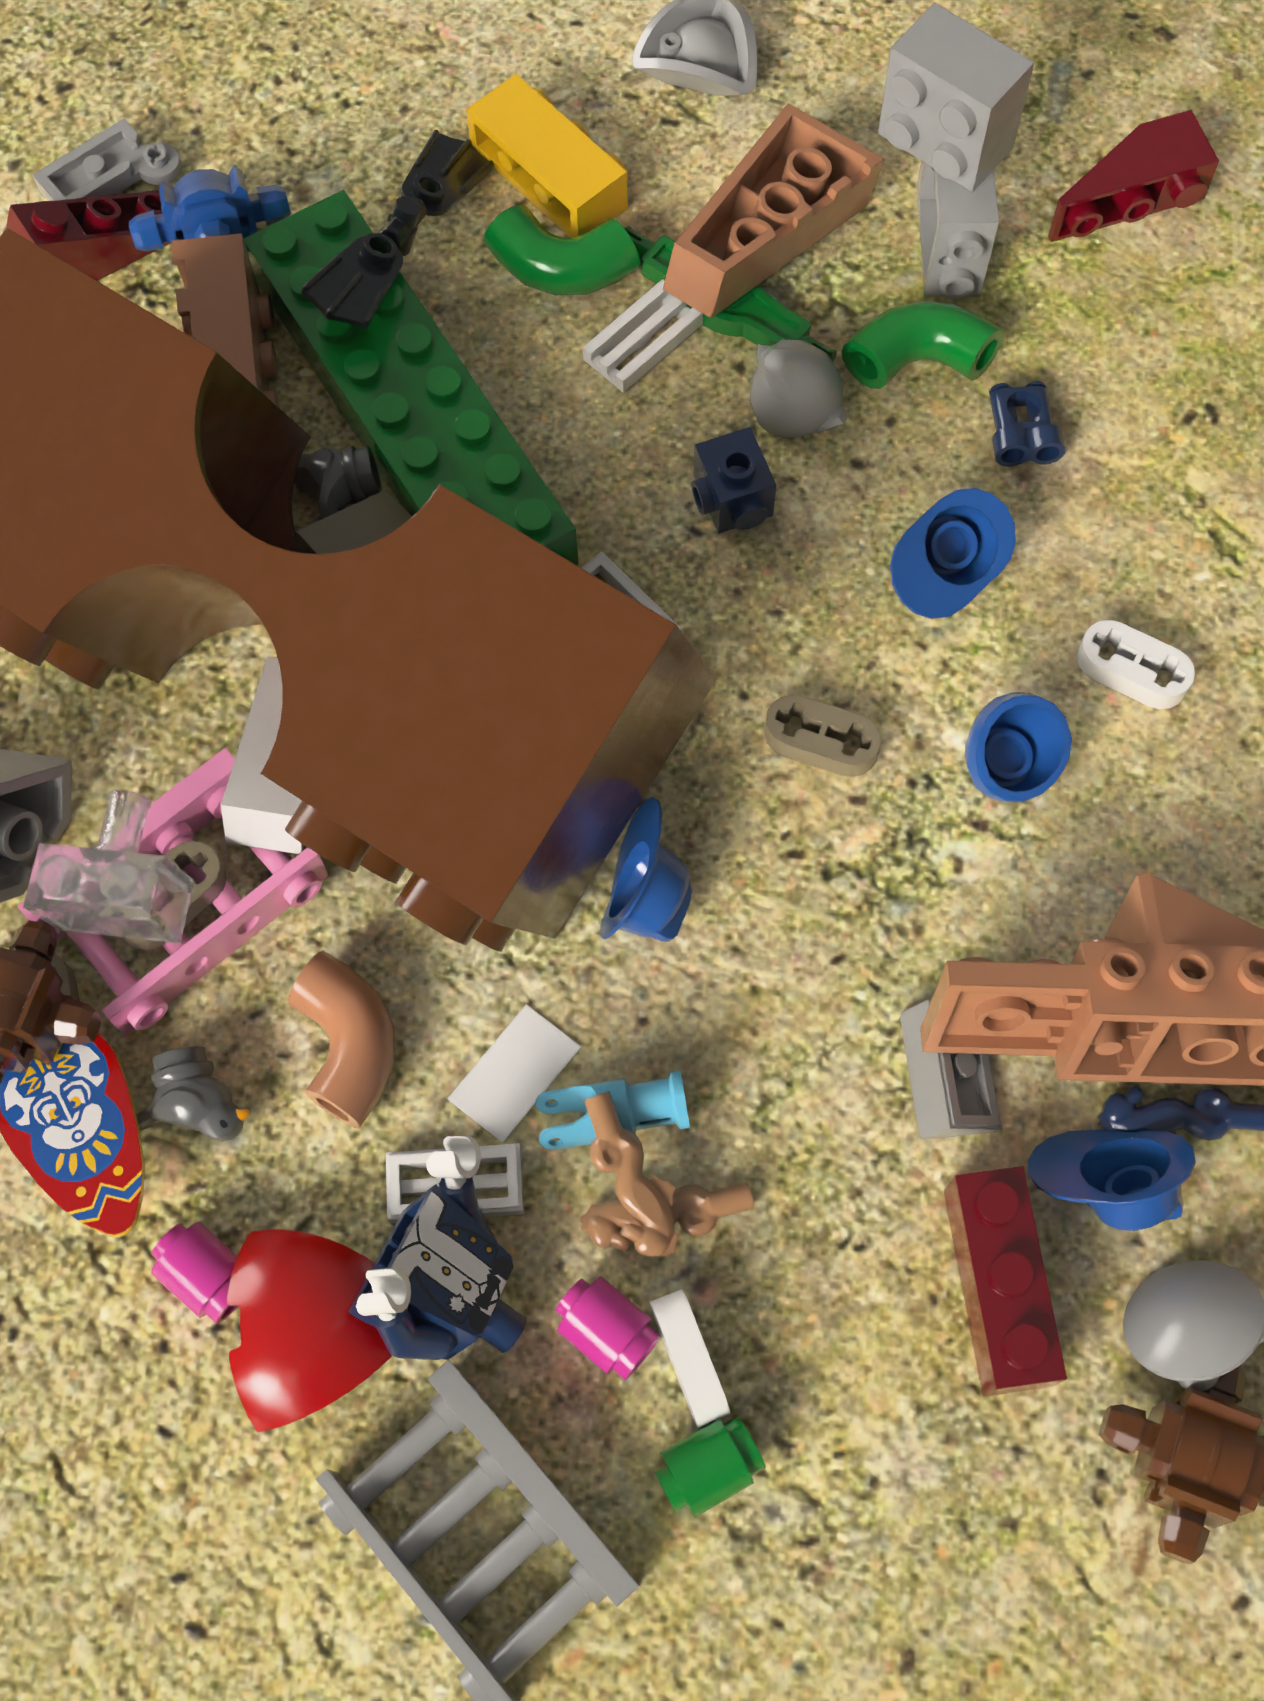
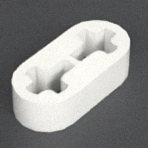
(1135, 664)
(690, 1358)

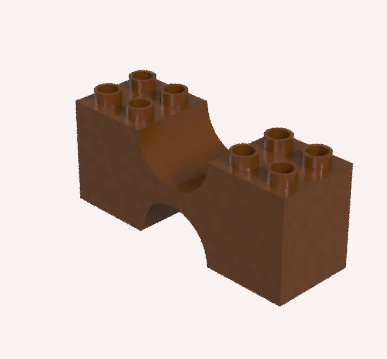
(440, 688)

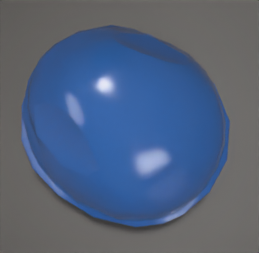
(1017, 747)

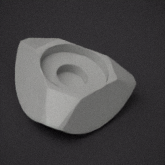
(700, 47)

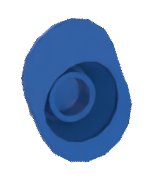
(952, 552)
(649, 882)
(1122, 1176)

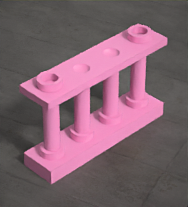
(169, 822)

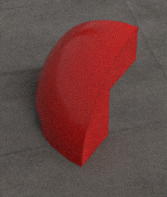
(296, 1325)

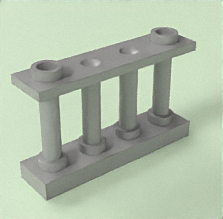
(546, 1520)

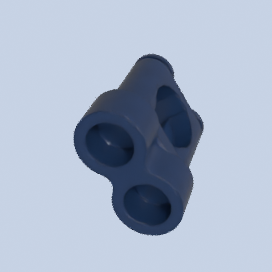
(1032, 440)

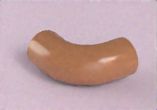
(357, 1034)

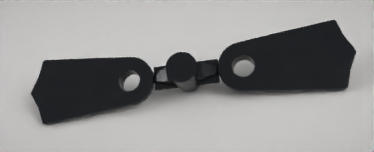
(359, 278)

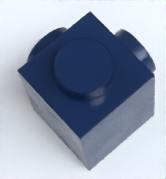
(733, 481)

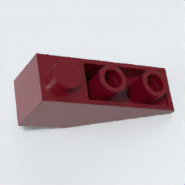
(1148, 172)
(86, 231)

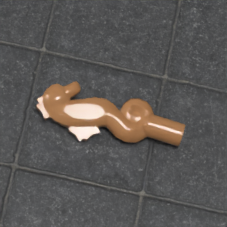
(644, 1198)
(692, 1208)

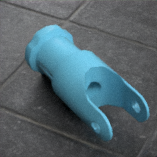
(637, 1105)

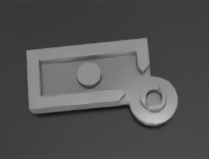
(108, 165)

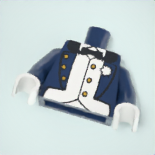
(441, 1269)

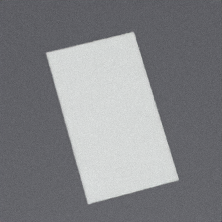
(514, 1073)

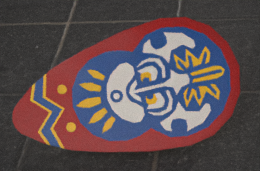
(78, 1134)

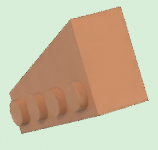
(770, 209)
(225, 305)

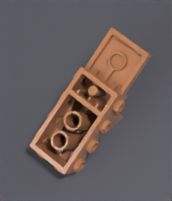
(1160, 998)

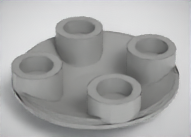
(1194, 1322)

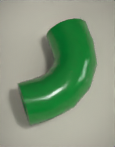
(560, 263)
(921, 333)

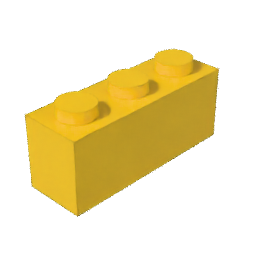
(548, 157)

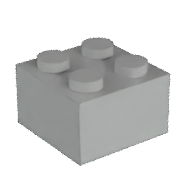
(954, 96)

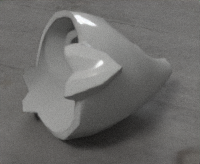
(796, 390)

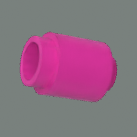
(196, 1269)
(606, 1327)

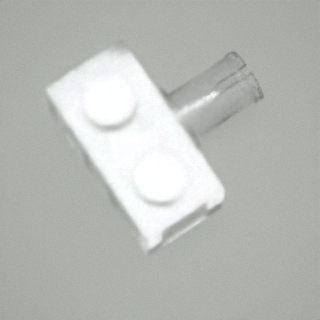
(111, 884)

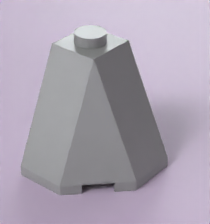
(32, 809)

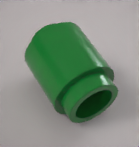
(709, 1466)

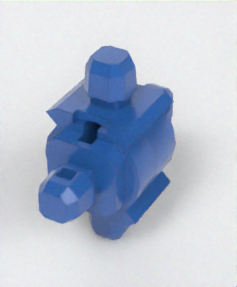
(208, 206)

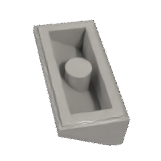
(949, 1090)

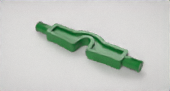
(752, 316)

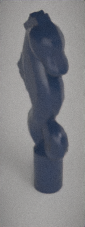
(1206, 1119)

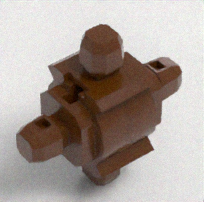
(32, 1007)
(1197, 1458)

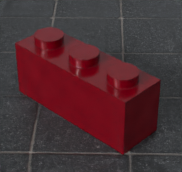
(1004, 1282)

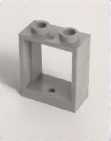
(955, 233)

